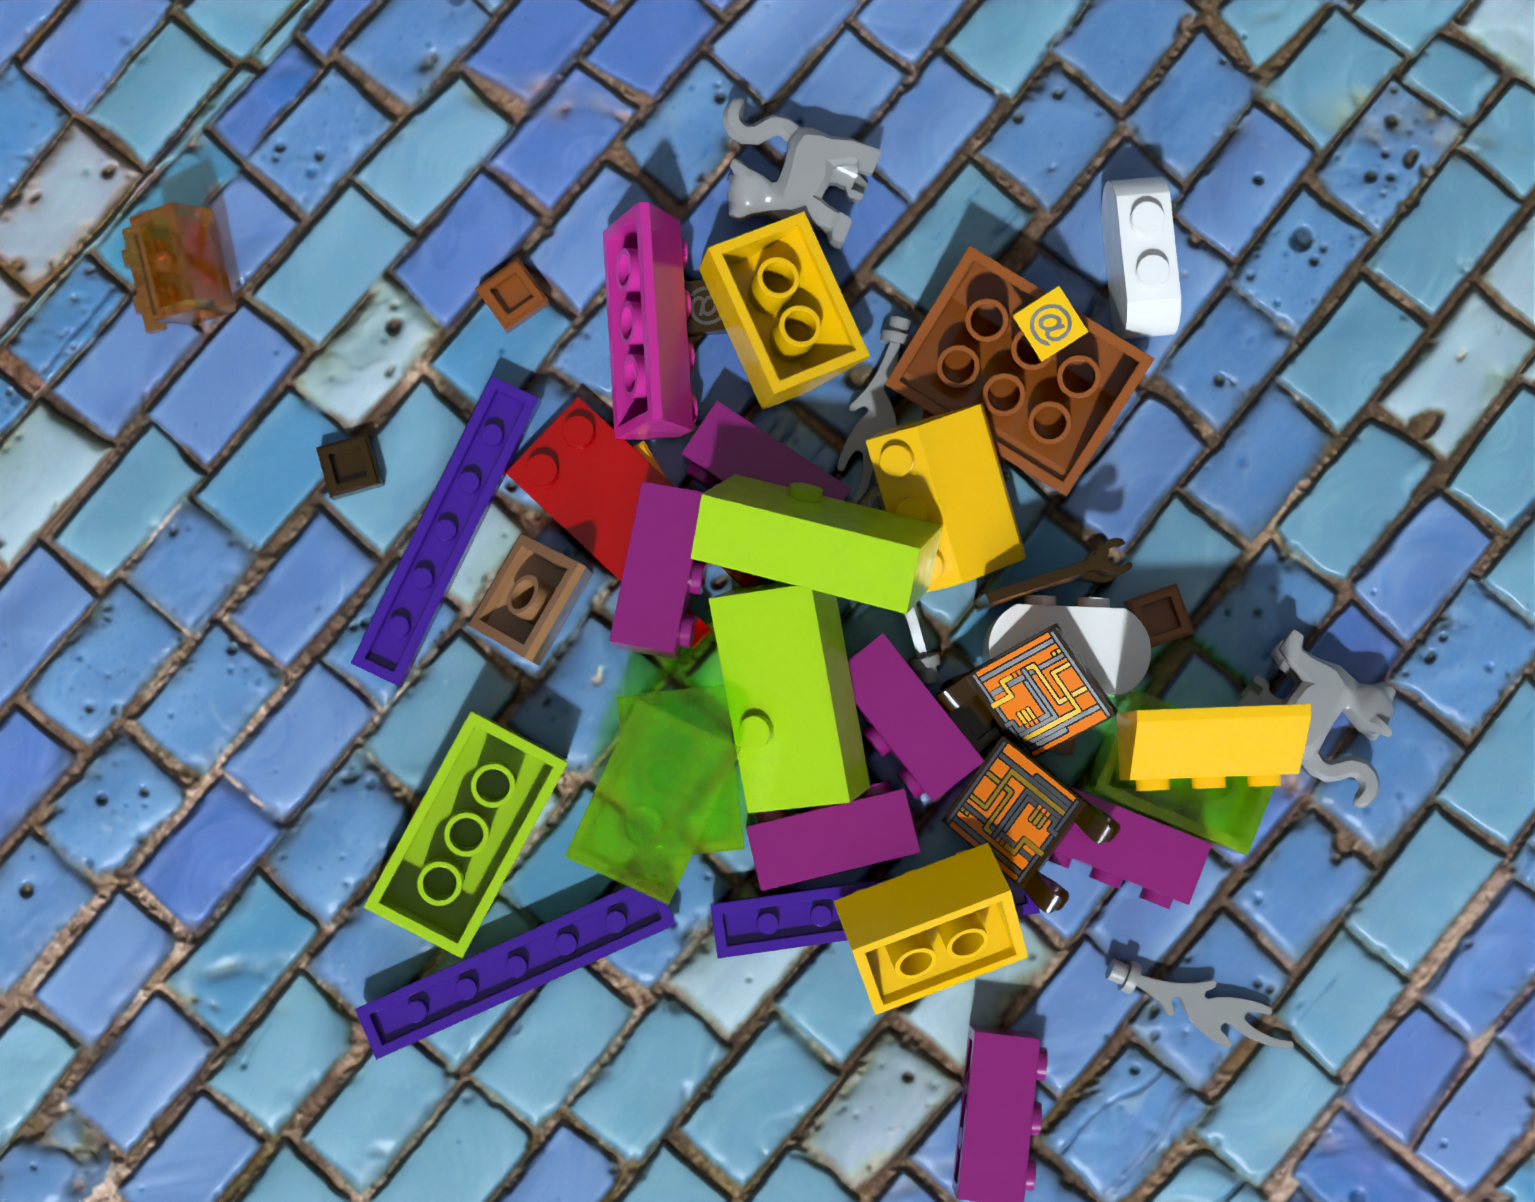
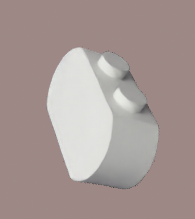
(1141, 257)
(1106, 638)

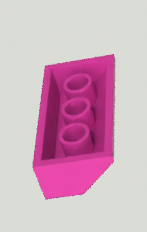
(648, 325)

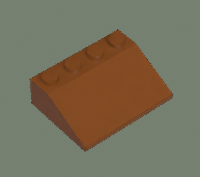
(1039, 413)

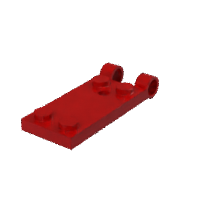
(594, 488)

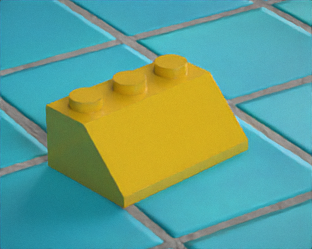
(782, 309)
(950, 476)
(1211, 745)
(932, 928)

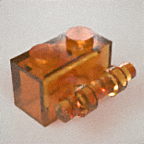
(176, 266)

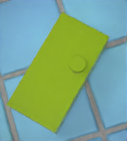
(816, 542)
(789, 697)
(466, 834)

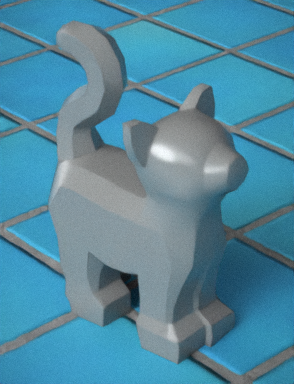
(809, 167)
(1330, 693)

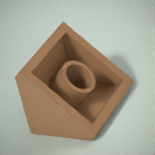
(531, 599)

